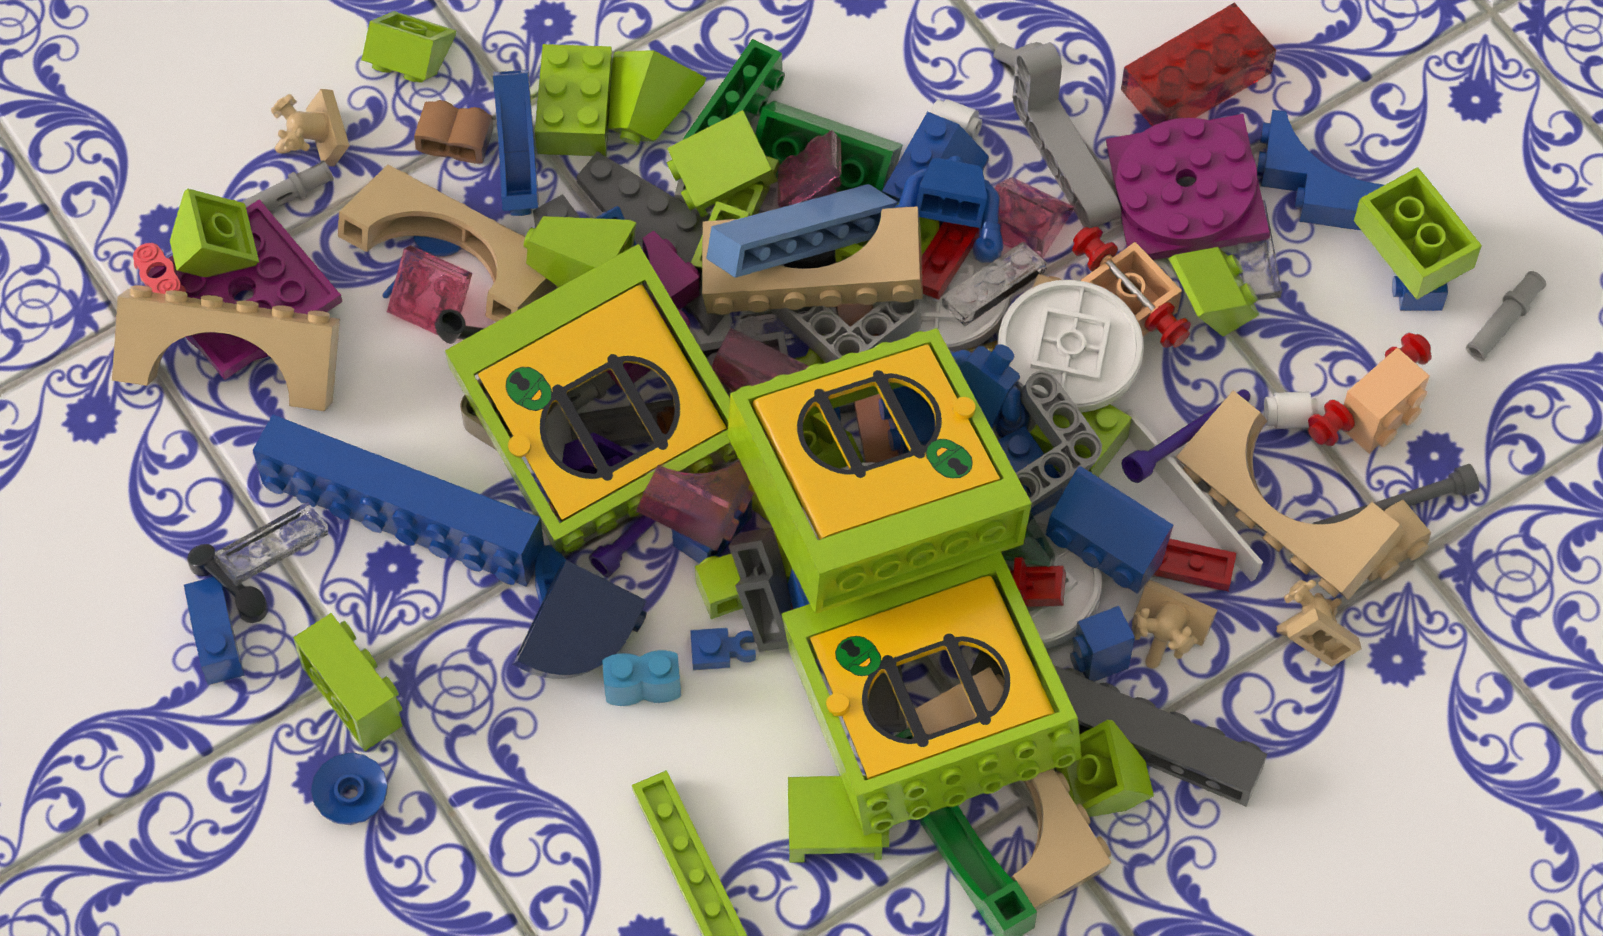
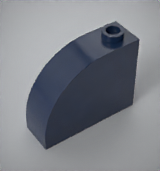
(578, 624)

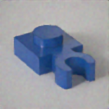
(714, 648)

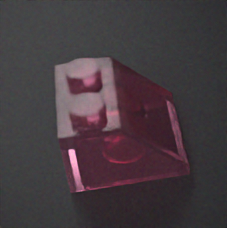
(1030, 215)

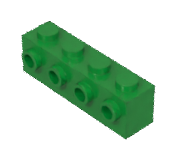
(744, 87)

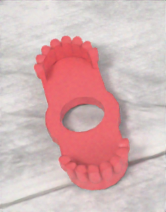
(149, 256)

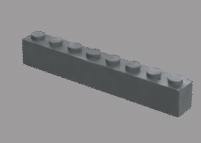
(1160, 737)

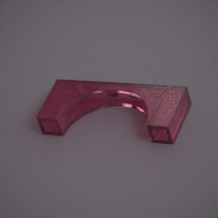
(706, 503)

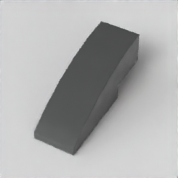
(762, 586)

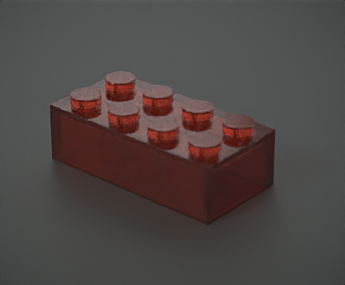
(1199, 68)

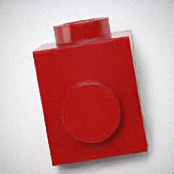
(1039, 584)

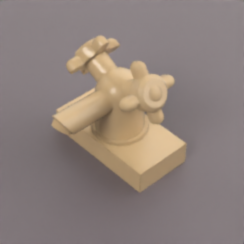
(319, 123)
(1172, 619)
(1317, 627)

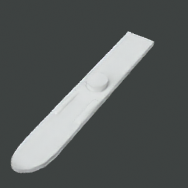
(1197, 501)

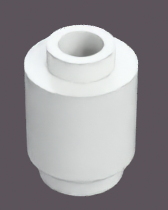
(960, 114)
(1289, 409)

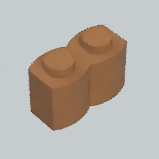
(453, 131)

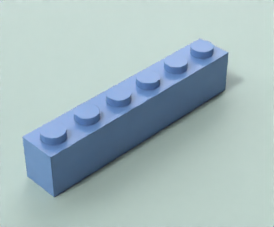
(797, 230)

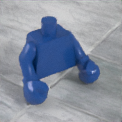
(958, 195)
(994, 386)

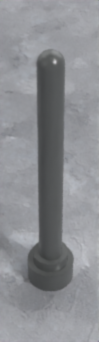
(1462, 481)

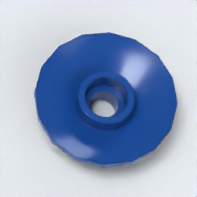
(347, 773)

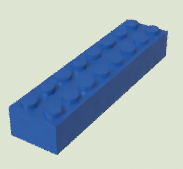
(399, 501)

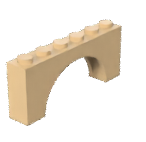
(403, 206)
(879, 272)
(297, 342)
(1337, 552)
(1065, 845)

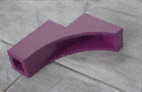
(678, 279)

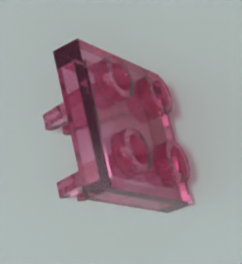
(811, 171)
(426, 288)

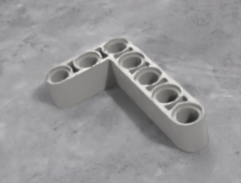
(1056, 138)
(883, 319)
(1062, 439)

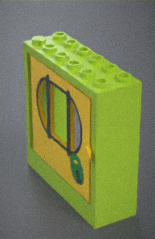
(544, 372)
(887, 518)
(909, 778)

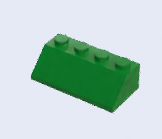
(864, 156)

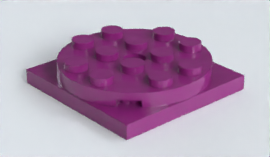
(1176, 219)
(279, 279)

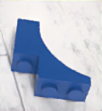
(516, 142)
(1322, 192)

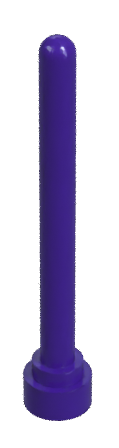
(1140, 464)
(607, 558)

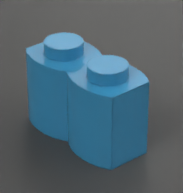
(637, 678)

